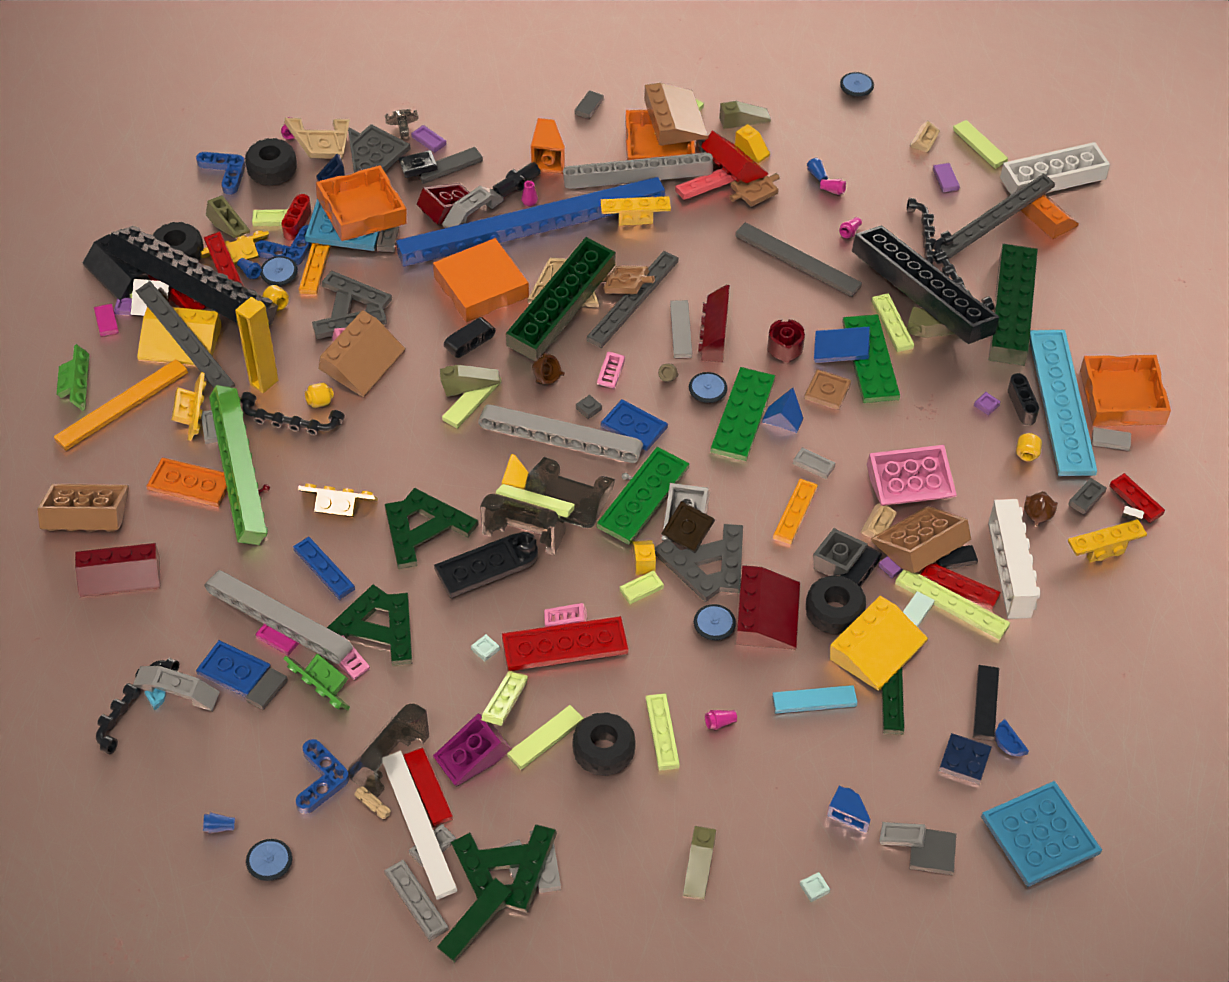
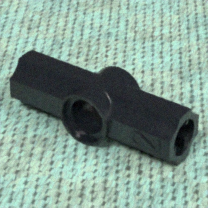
(516, 179)

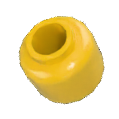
(277, 296)
(319, 395)
(1029, 447)

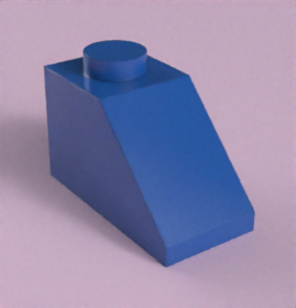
(849, 809)

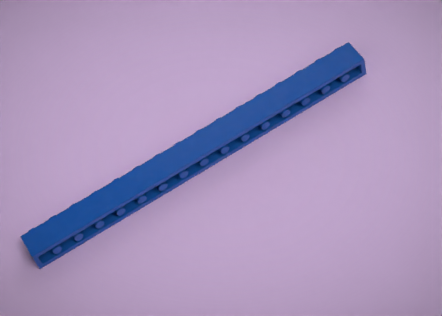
(520, 223)

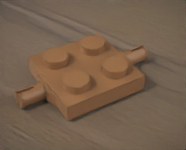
(755, 191)
(627, 279)

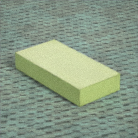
(268, 217)
(641, 587)

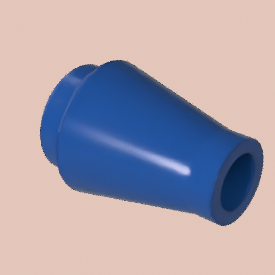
(817, 169)
(250, 268)
(217, 823)

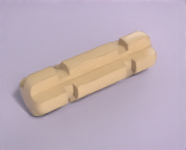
(372, 802)

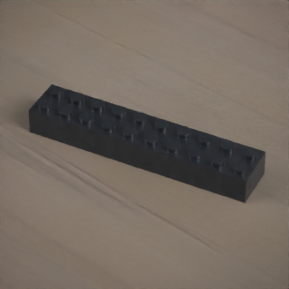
(183, 273)
(925, 284)

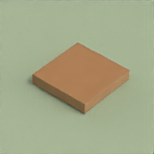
(827, 389)

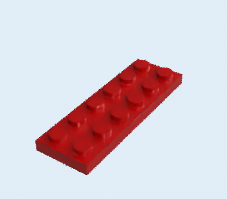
(564, 643)

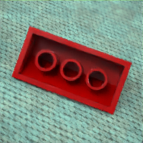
(732, 159)

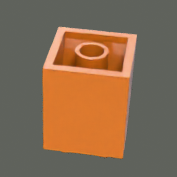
(548, 147)

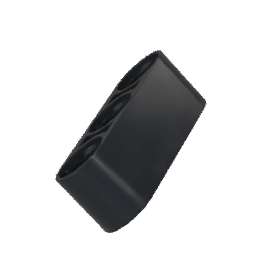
(469, 337)
(1023, 399)
(863, 566)

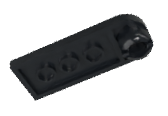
(487, 563)

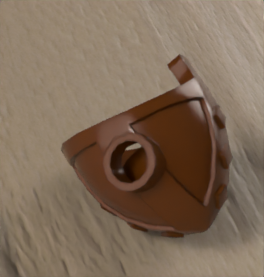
(547, 369)
(1040, 507)

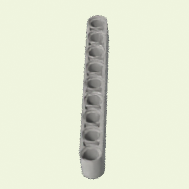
(637, 170)
(560, 433)
(279, 616)

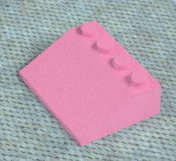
(911, 475)

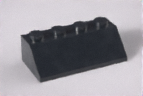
(111, 271)

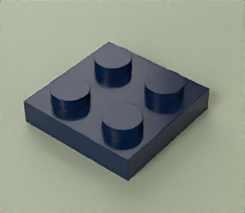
(965, 758)

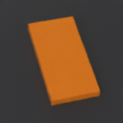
(188, 482)

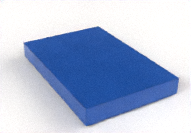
(842, 344)
(635, 423)
(232, 668)

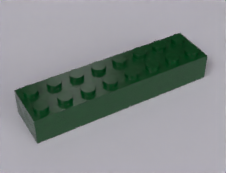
(560, 299)
(1013, 304)

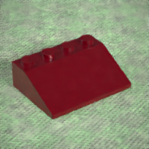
(767, 609)

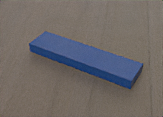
(324, 568)

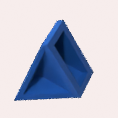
(785, 412)

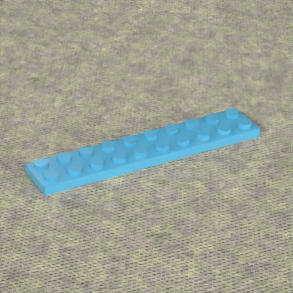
(1062, 403)

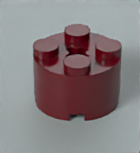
(786, 340)

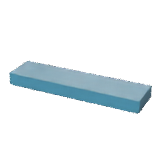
(814, 699)

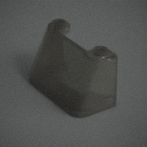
(588, 500)
(500, 511)
(405, 726)

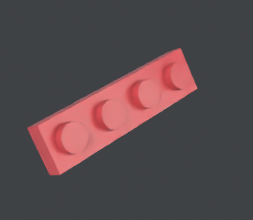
(703, 184)

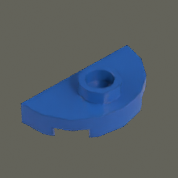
(1009, 741)

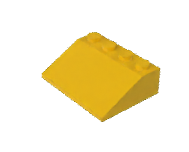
(159, 345)
(877, 643)

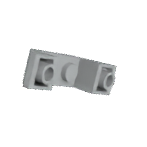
(471, 203)
(177, 683)

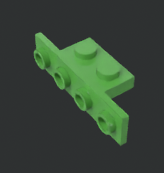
(73, 378)
(323, 676)

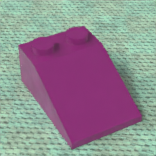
(471, 750)

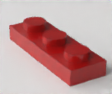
(1137, 497)

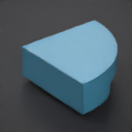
(156, 697)

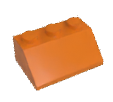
(1049, 217)

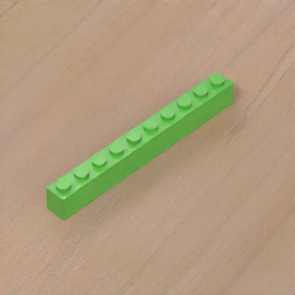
(237, 466)

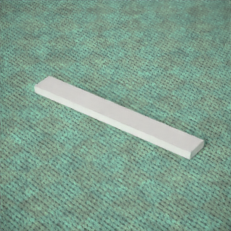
(419, 825)

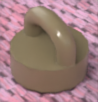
(668, 372)

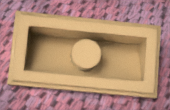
(925, 137)
(879, 520)

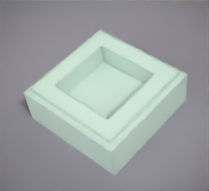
(485, 647)
(815, 887)

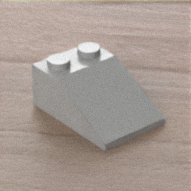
(692, 495)

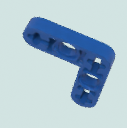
(232, 164)
(267, 249)
(328, 778)

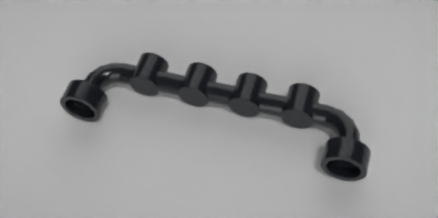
(928, 230)
(949, 269)
(260, 415)
(109, 744)

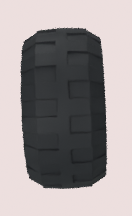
(270, 161)
(182, 238)
(839, 590)
(603, 727)

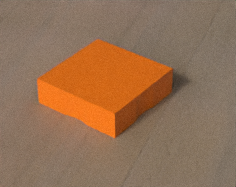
(642, 141)
(361, 203)
(481, 280)
(1124, 390)

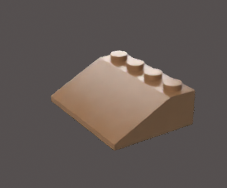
(674, 114)
(361, 354)
(83, 507)
(923, 538)

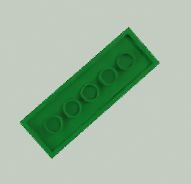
(874, 374)
(743, 414)
(642, 495)

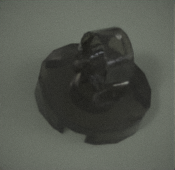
(402, 118)

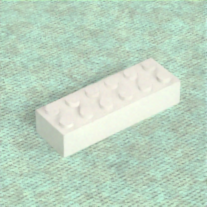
(1064, 167)
(1013, 559)

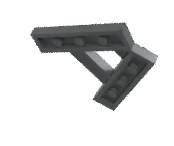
(346, 291)
(685, 563)

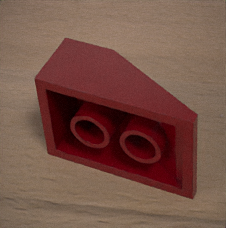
(438, 200)

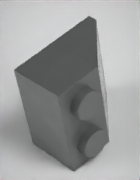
(837, 553)

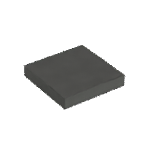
(937, 853)

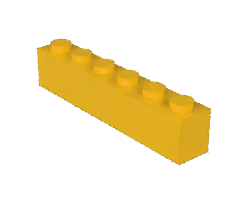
(257, 344)

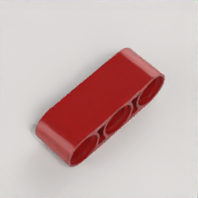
(296, 216)

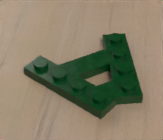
(441, 518)
(398, 636)
(528, 857)

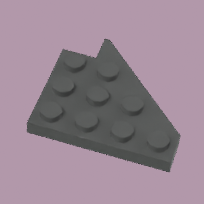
(375, 148)

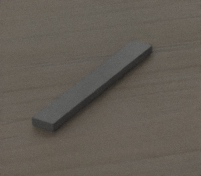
(998, 214)
(798, 259)
(630, 302)
(183, 336)

